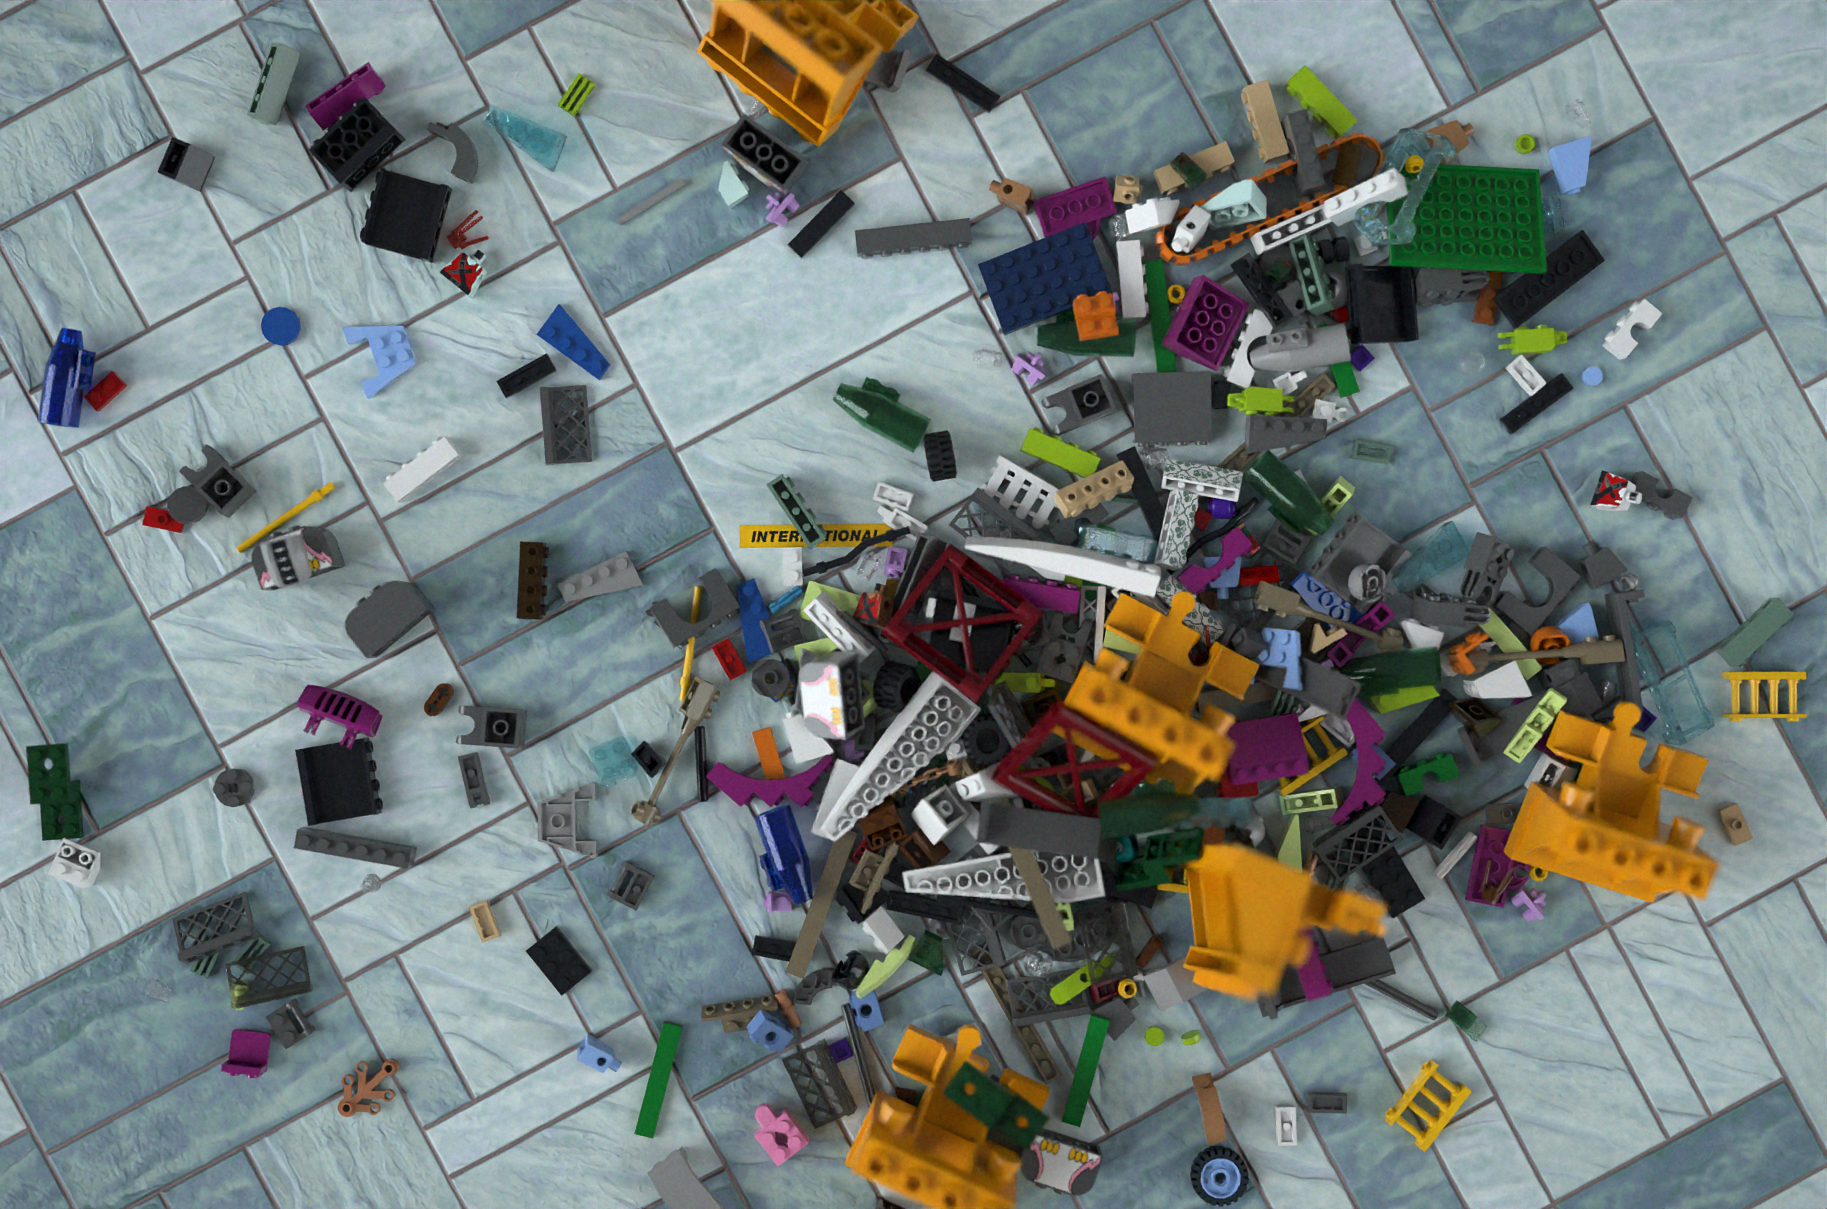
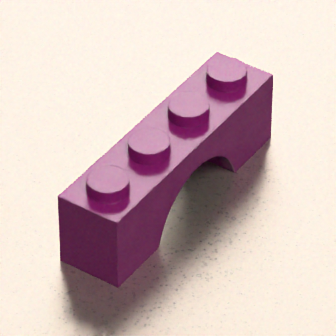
(1233, 545)
(1372, 620)

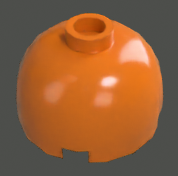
(1548, 639)

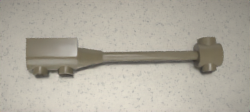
(1287, 603)
(1589, 652)
(695, 708)

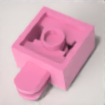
(779, 1133)

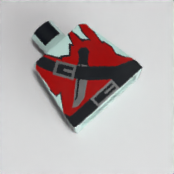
(466, 272)

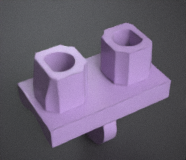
(776, 215)
(1023, 362)
(1534, 910)

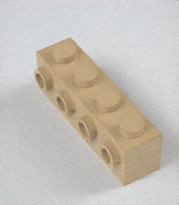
(1094, 489)

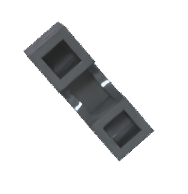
(1672, 505)
(1063, 530)

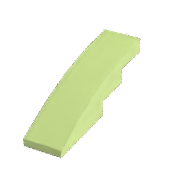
(1508, 643)
(1535, 725)
(881, 971)

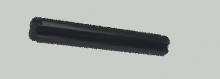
(701, 764)

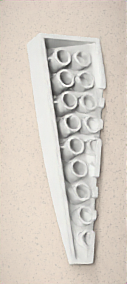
(1074, 562)
(922, 729)
(997, 876)

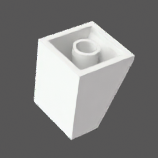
(1497, 681)
(803, 743)
(981, 787)
(939, 814)

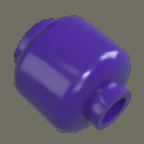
(1222, 508)

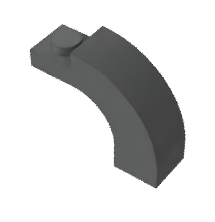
(467, 158)

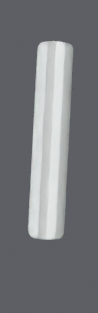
(1455, 855)

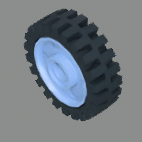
(1222, 1190)

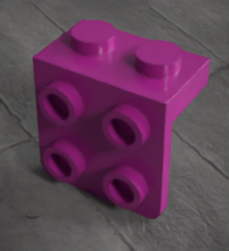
(248, 1053)

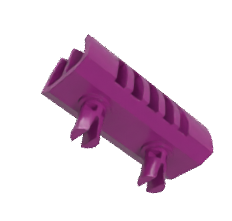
(340, 709)

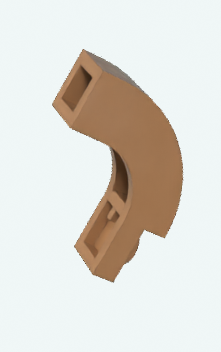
(1210, 1109)

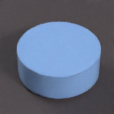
(1592, 376)

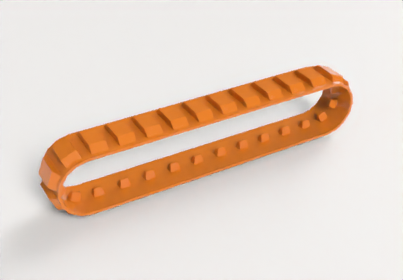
(1268, 175)

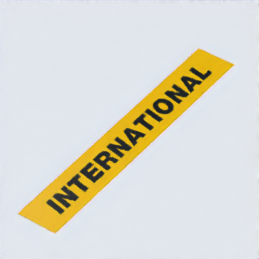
(787, 535)

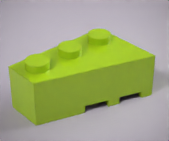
(1406, 697)

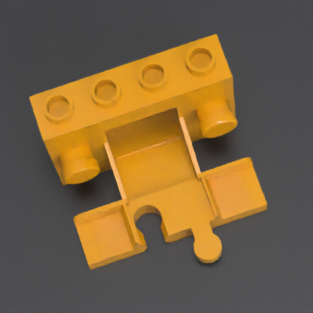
(825, 39)
(1160, 693)
(1609, 820)
(1249, 916)
(938, 1148)

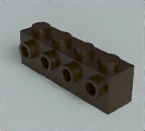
(532, 580)

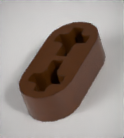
(435, 697)
(1148, 951)

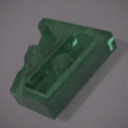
(929, 952)

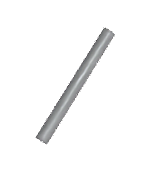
(651, 201)

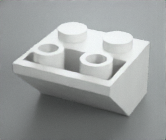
(1151, 215)
(1420, 636)
(1551, 772)
(76, 864)
(883, 929)

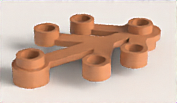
(365, 1090)

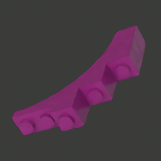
(1369, 762)
(797, 788)

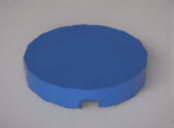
(280, 326)

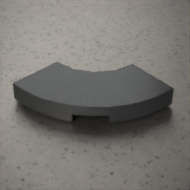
(812, 984)

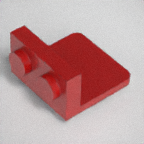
(1227, 790)

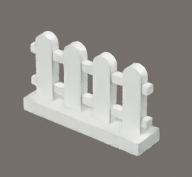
(1016, 483)

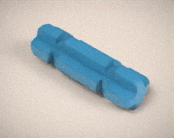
(786, 599)

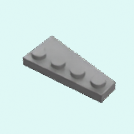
(601, 579)

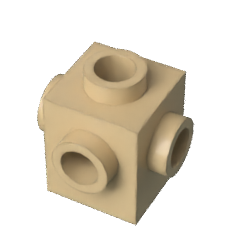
(1127, 189)

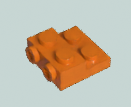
(1095, 316)

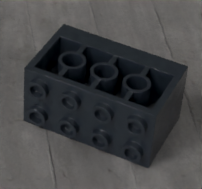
(356, 144)

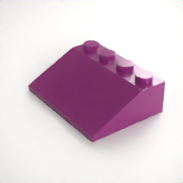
(1205, 323)
(1266, 749)

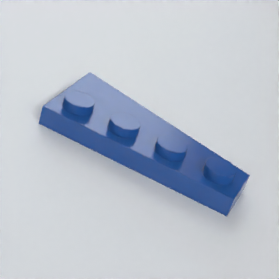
(570, 340)
(1323, 600)
(752, 611)

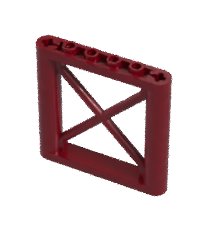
(966, 682)
(1068, 718)

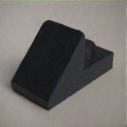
(1057, 755)
(648, 759)

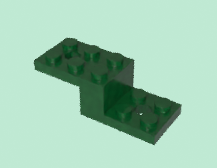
(55, 791)
(1159, 859)
(996, 1105)

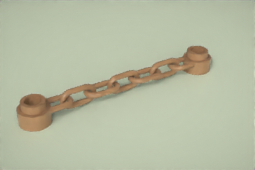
(953, 768)

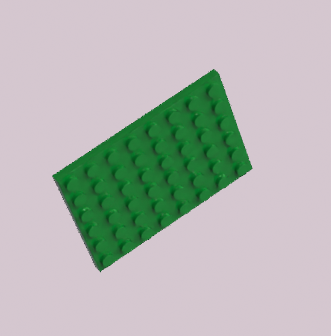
(1474, 221)

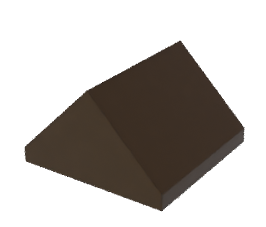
(1354, 165)
(1039, 705)
(1475, 716)

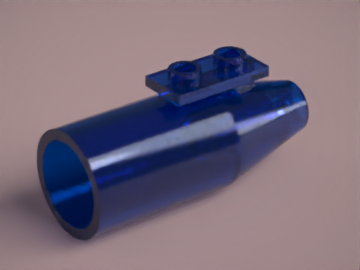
(65, 379)
(785, 857)

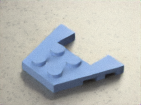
(390, 350)
(1282, 652)

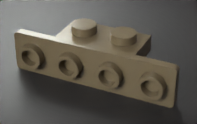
(871, 872)
(739, 1013)

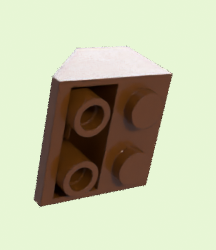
(883, 824)
(921, 851)

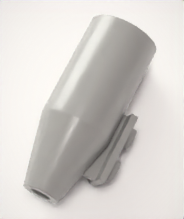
(1302, 349)

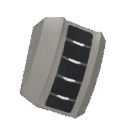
(287, 560)

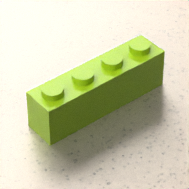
(1320, 103)
(1059, 453)

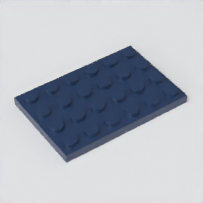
(1043, 278)

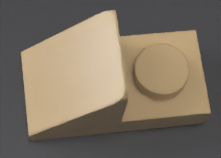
(1320, 640)
(1089, 791)

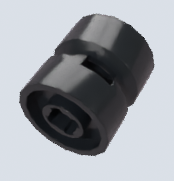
(1334, 250)

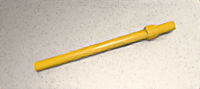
(316, 496)
(685, 680)

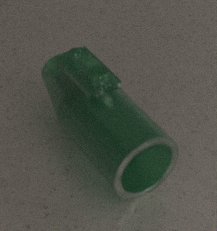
(1064, 337)
(880, 412)
(1290, 496)
(1395, 670)
(1148, 811)

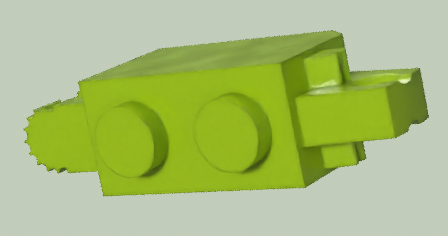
(1532, 341)
(1260, 401)
(1025, 681)

